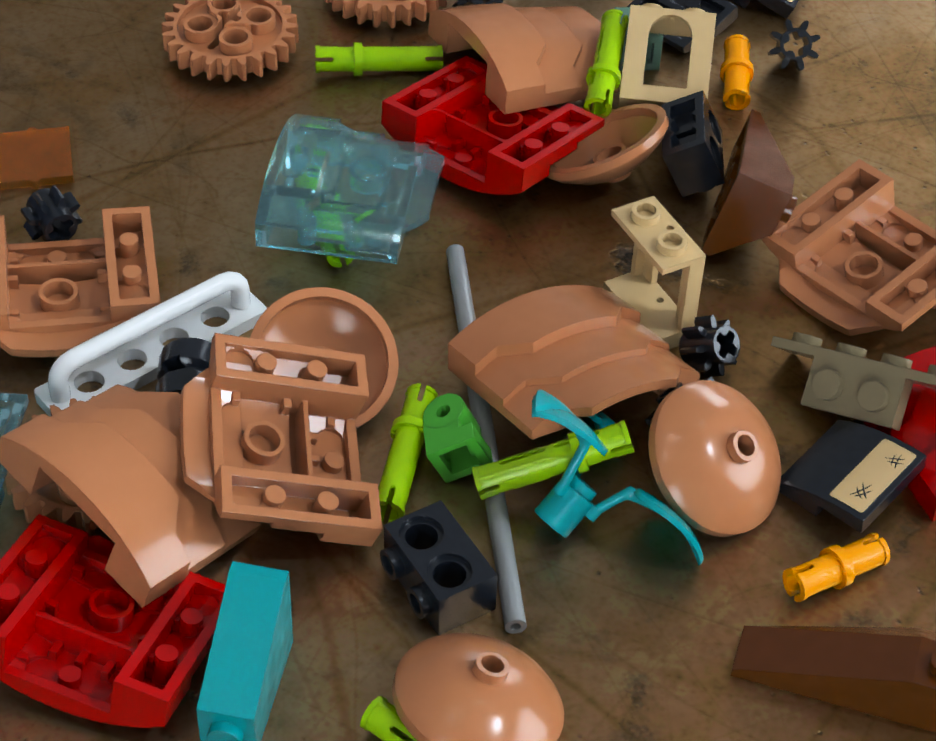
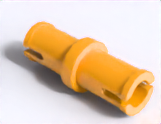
(736, 72)
(836, 567)

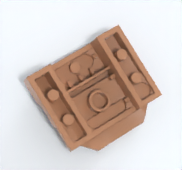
(530, 52)
(857, 255)
(78, 287)
(568, 342)
(277, 438)
(125, 472)

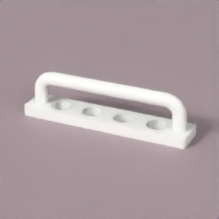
(142, 339)

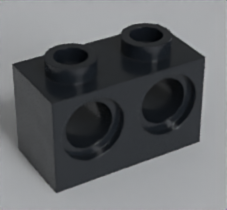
(693, 144)
(439, 568)

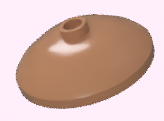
(615, 149)
(340, 323)
(714, 458)
(475, 692)

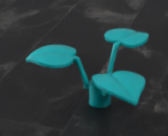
(572, 497)

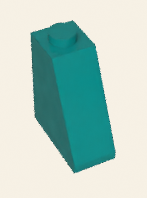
(246, 654)

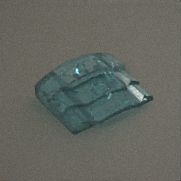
(344, 190)

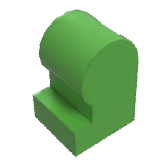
(453, 438)

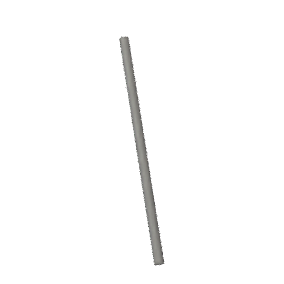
(496, 506)

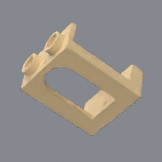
(659, 20)
(665, 248)

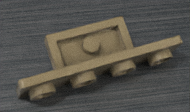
(854, 385)

